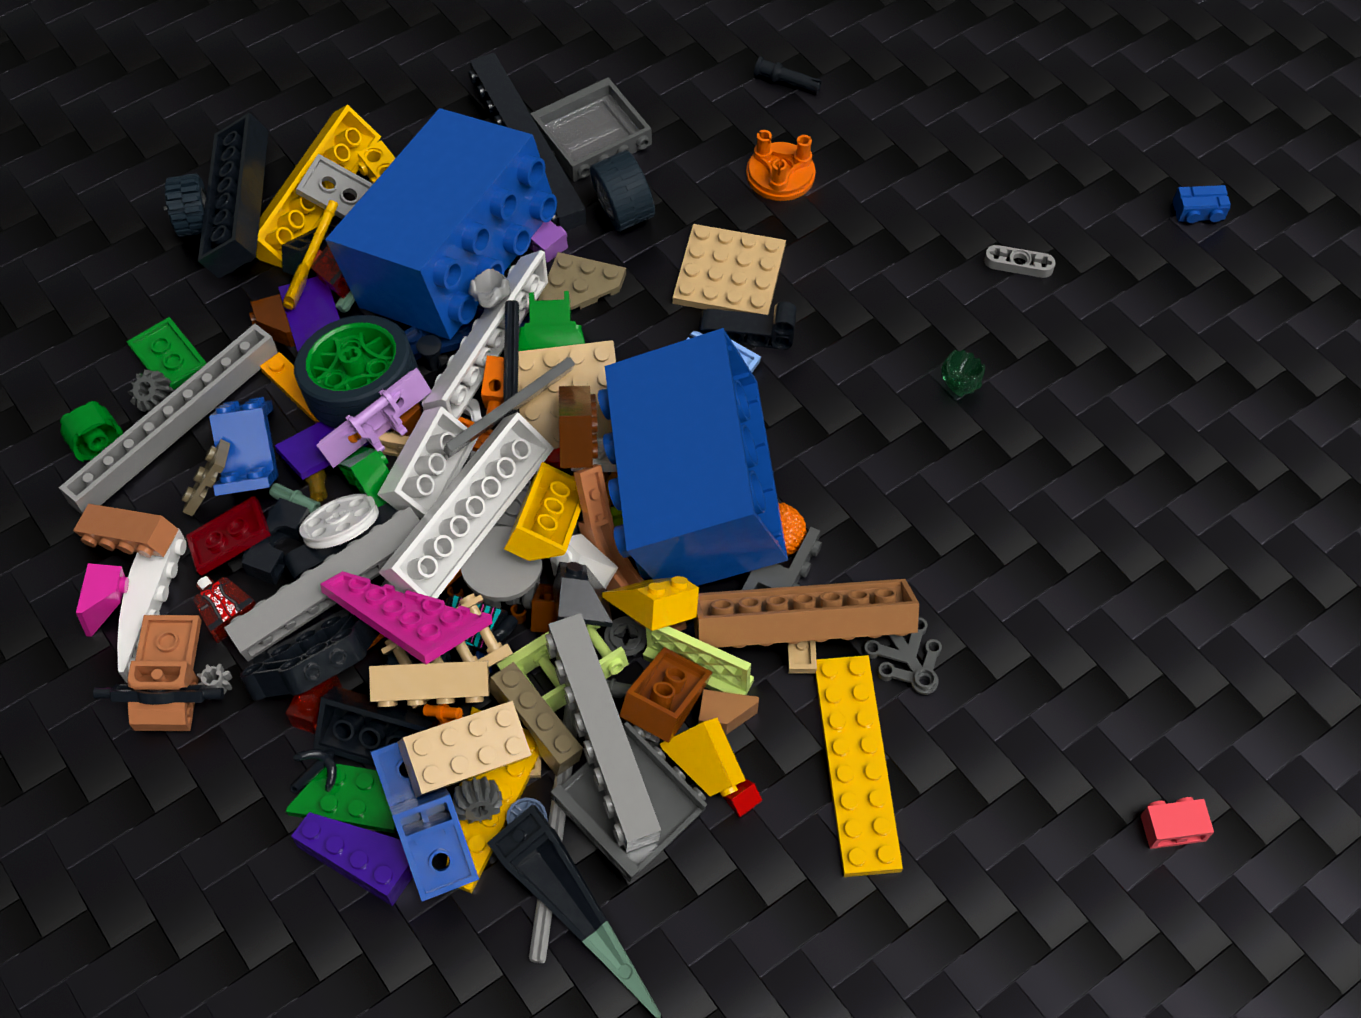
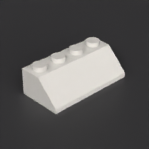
(423, 467)

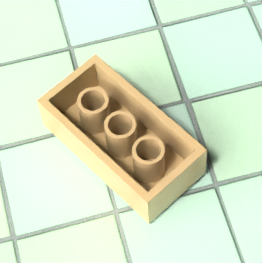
(429, 681)
(464, 748)

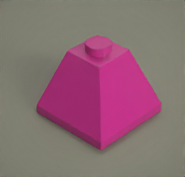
(100, 595)

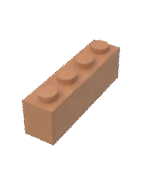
(125, 530)

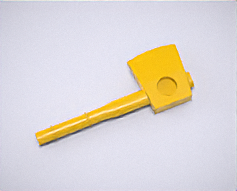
(300, 277)

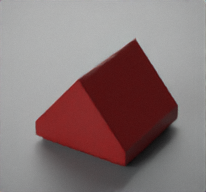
(744, 799)

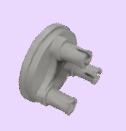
(497, 572)

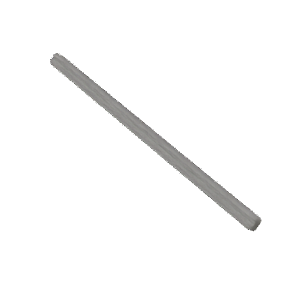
(557, 817)

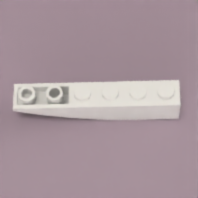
(146, 592)

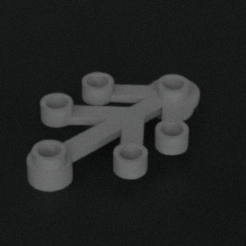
(907, 654)

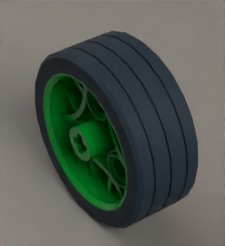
(350, 364)

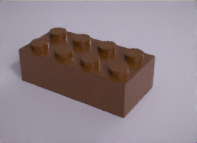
(577, 427)

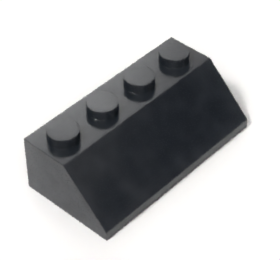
(356, 726)

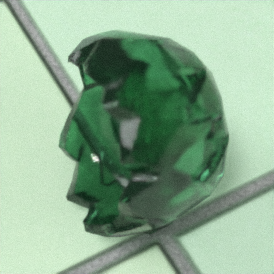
(962, 372)

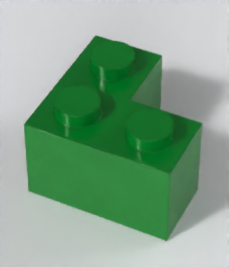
(366, 471)

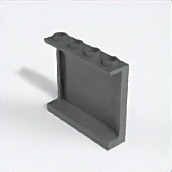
(670, 795)

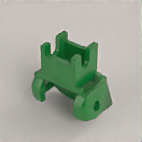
(549, 325)

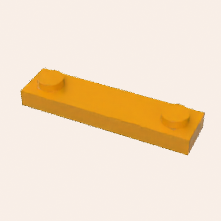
(281, 373)

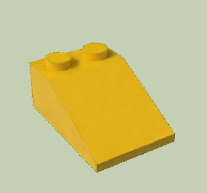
(657, 601)

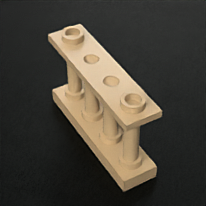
(495, 650)

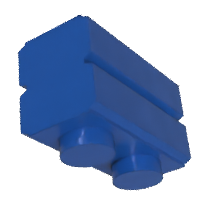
(1201, 203)

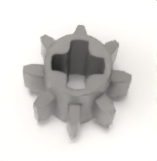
(215, 677)

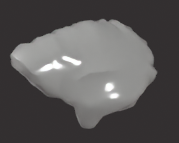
(489, 288)

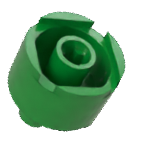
(89, 430)

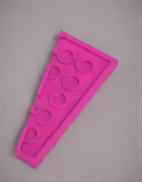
(408, 619)

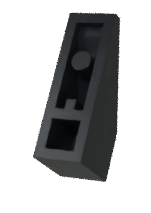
(295, 250)

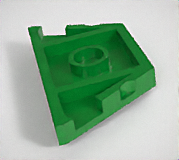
(354, 799)

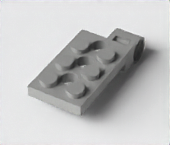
(342, 179)

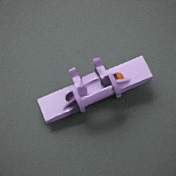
(375, 419)

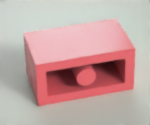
(1176, 823)

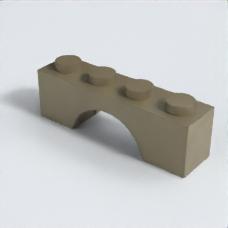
(551, 736)

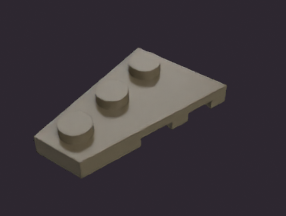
(205, 477)

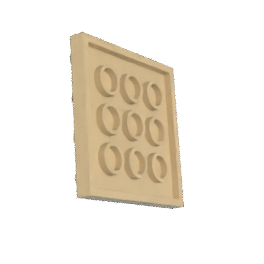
(729, 270)
(589, 370)

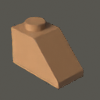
(728, 707)

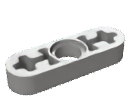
(1026, 269)

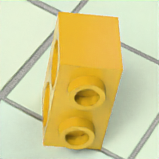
(374, 160)

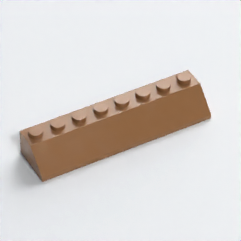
(806, 613)

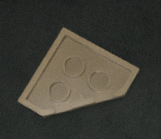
(583, 279)

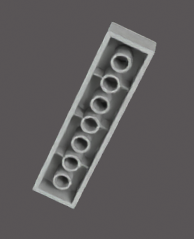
(603, 733)

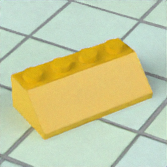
(545, 516)

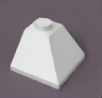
(585, 553)

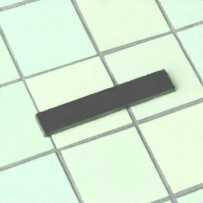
(508, 407)

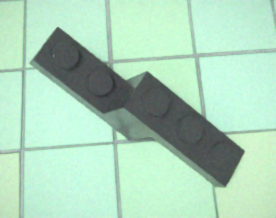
(779, 576)

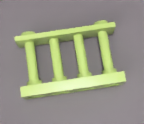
(536, 655)

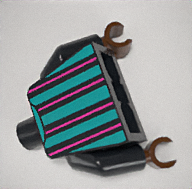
(501, 625)

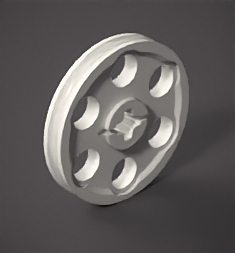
(339, 521)

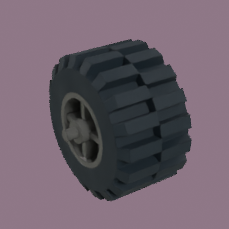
(185, 203)

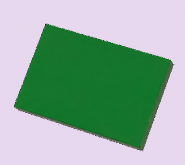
(167, 351)

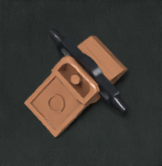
(162, 677)

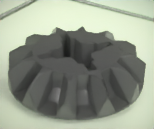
(618, 629)

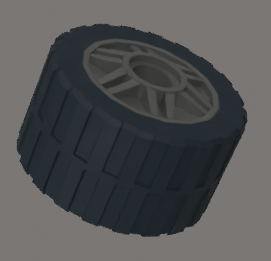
(622, 190)

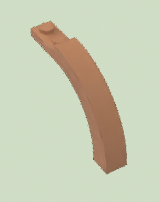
(599, 528)

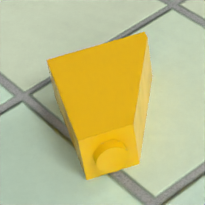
(706, 757)

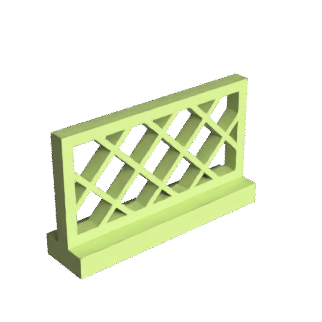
(729, 672)

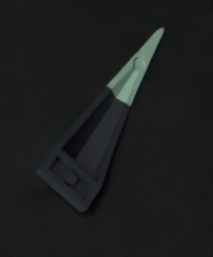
(543, 865)

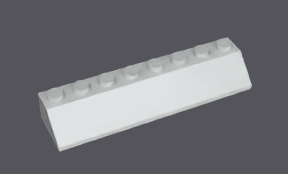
(466, 368)
(468, 508)

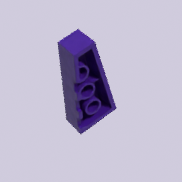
(358, 854)

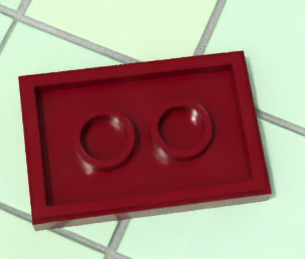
(227, 535)

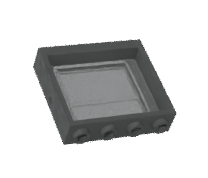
(591, 127)

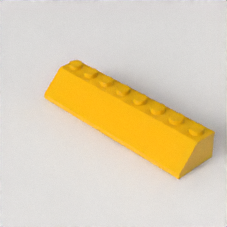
(293, 215)

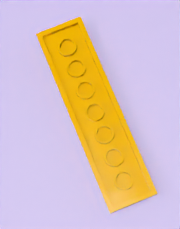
(857, 767)

